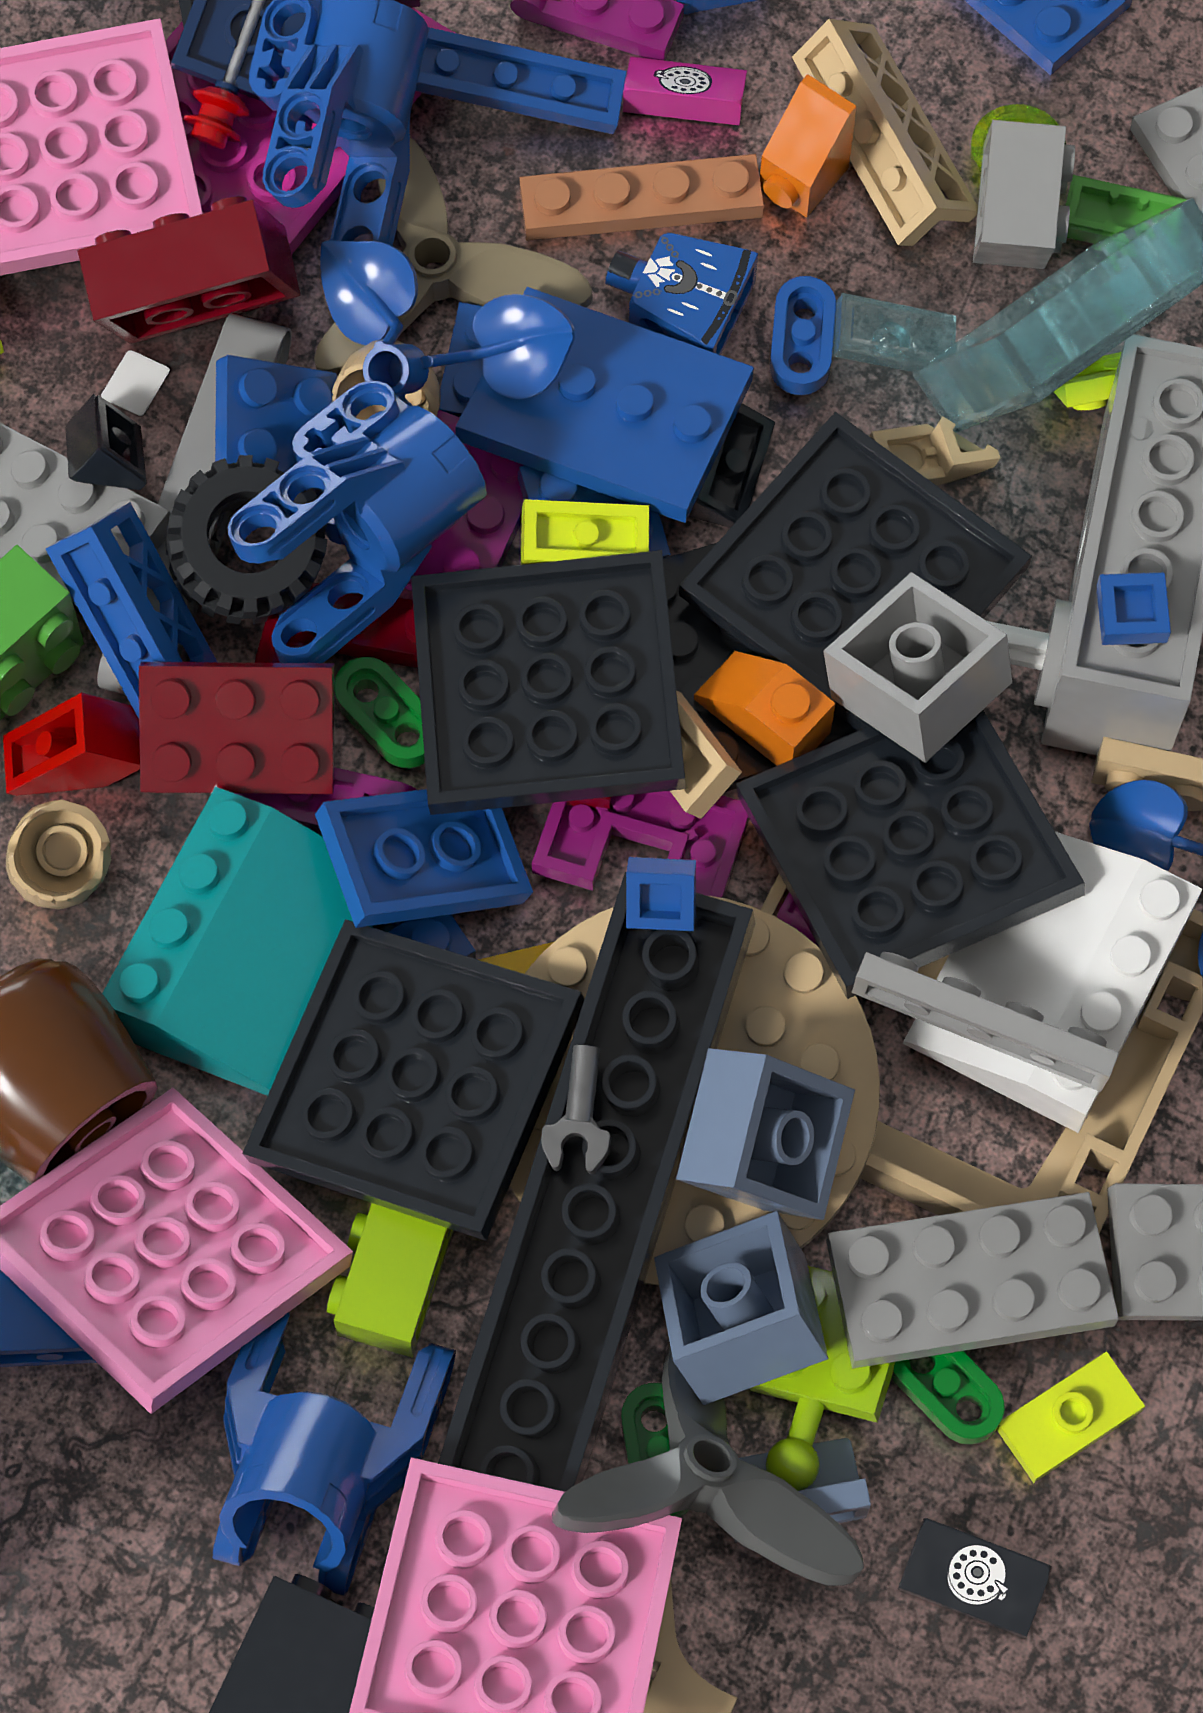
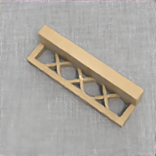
(895, 171)

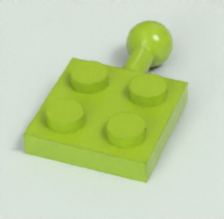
(823, 1386)

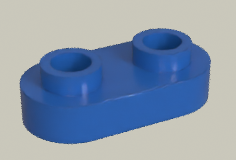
(803, 339)

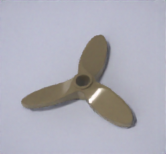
(471, 270)

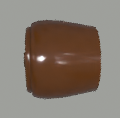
(62, 1067)

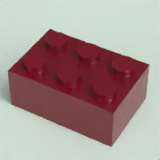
(188, 270)

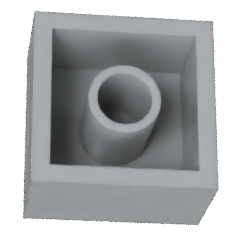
(1020, 194)
(918, 666)

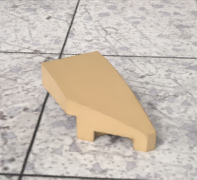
(937, 451)

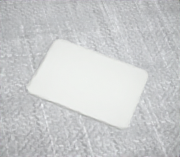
(135, 383)

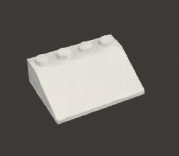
(1076, 966)

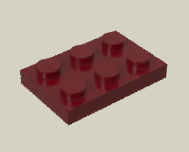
(236, 727)

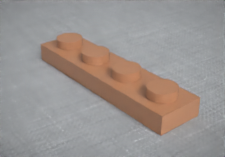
(641, 197)

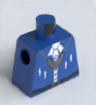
(687, 288)

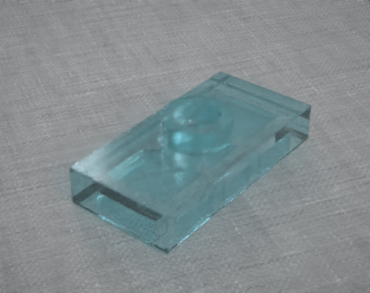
(890, 333)

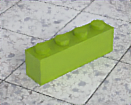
(389, 1279)

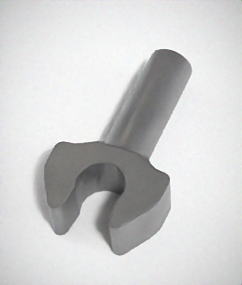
(579, 1114)

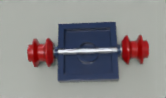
(220, 49)

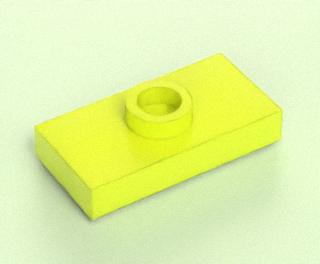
(1070, 1417)

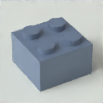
(765, 1133)
(740, 1308)

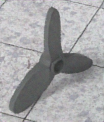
(709, 1478)

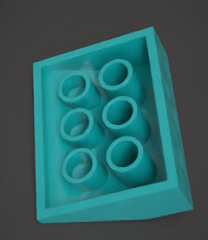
(232, 943)

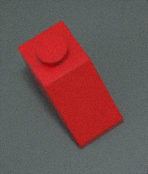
(73, 747)

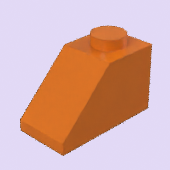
(808, 147)
(768, 706)

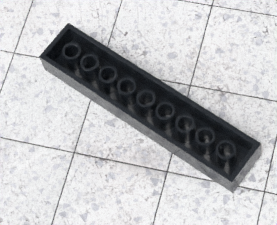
(589, 1238)

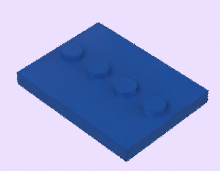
(622, 417)

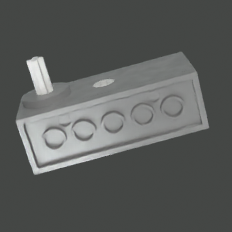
(1137, 519)

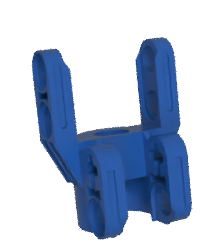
(357, 80)
(385, 496)
(318, 1454)

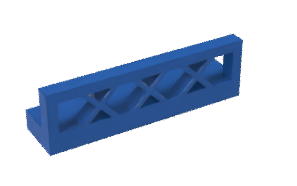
(114, 598)

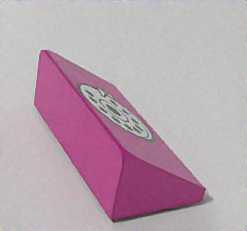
(684, 91)

